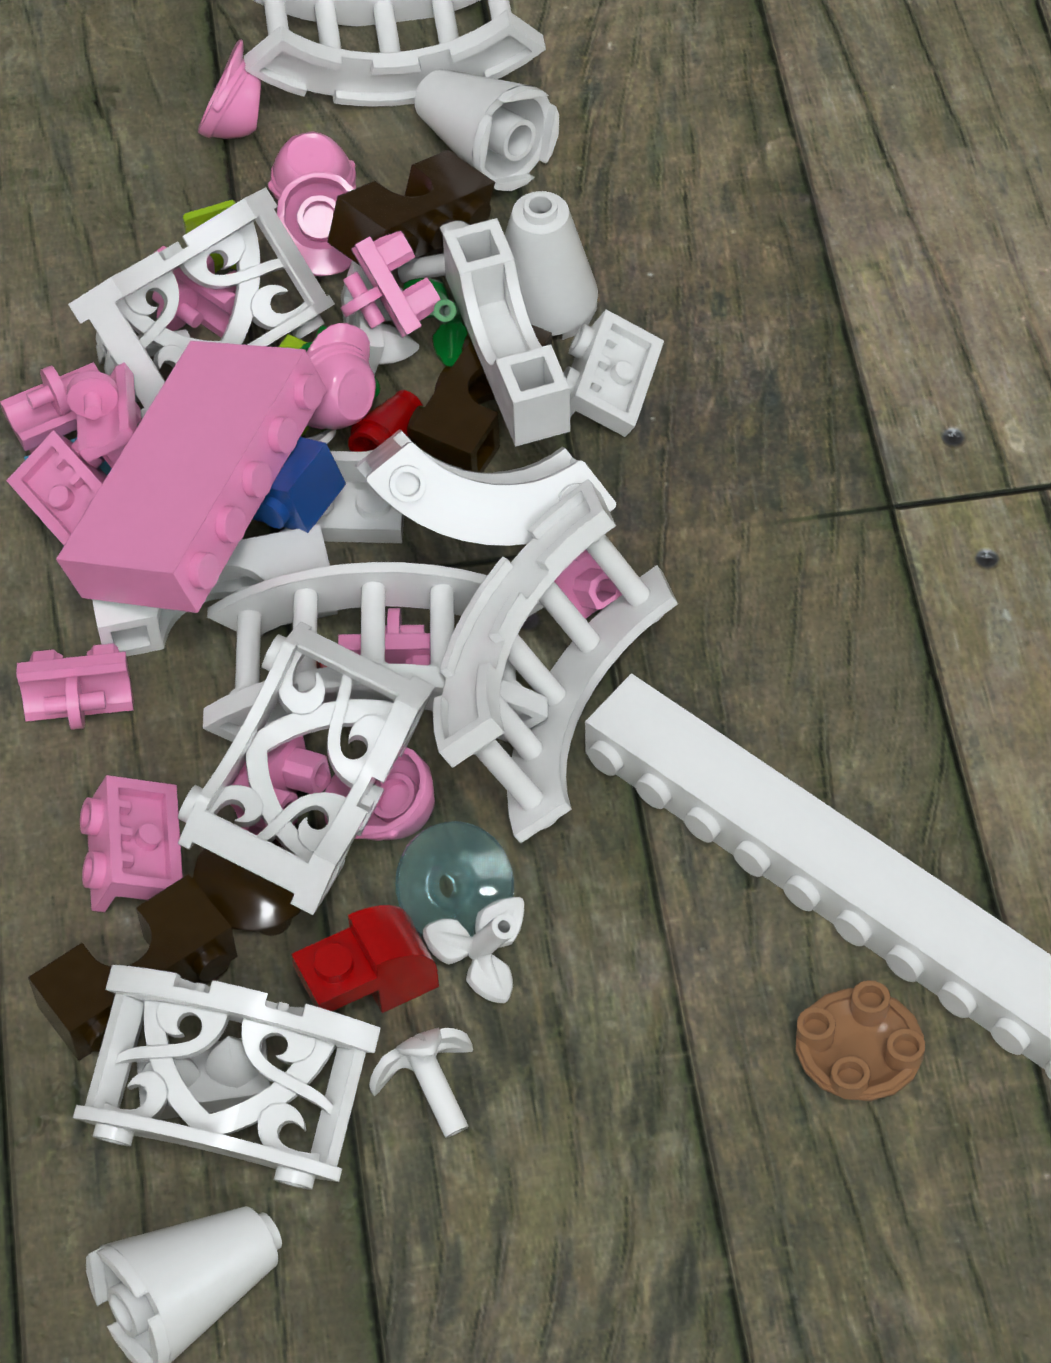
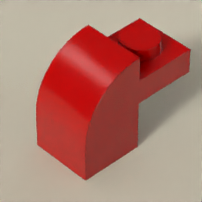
(373, 956)

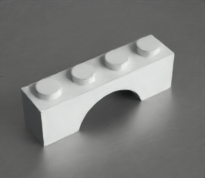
(519, 370)
(254, 560)

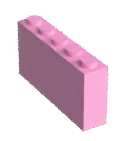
(192, 475)

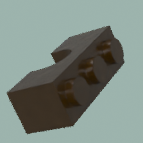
(436, 193)
(453, 421)
(184, 938)

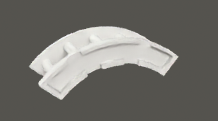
(392, 74)
(344, 586)
(471, 707)

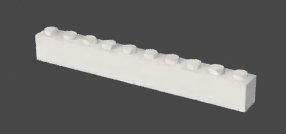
(827, 865)

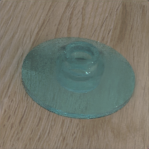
(468, 858)

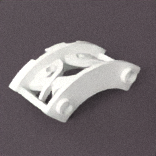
(121, 307)
(471, 504)
(312, 854)
(162, 1003)

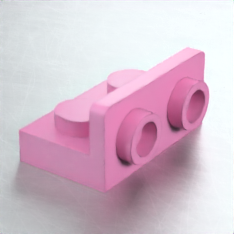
(58, 483)
(130, 840)

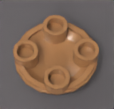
(860, 1043)

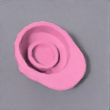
(234, 102)
(308, 154)
(307, 215)
(343, 365)
(404, 803)

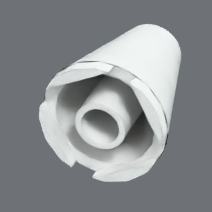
(490, 123)
(551, 264)
(180, 1279)

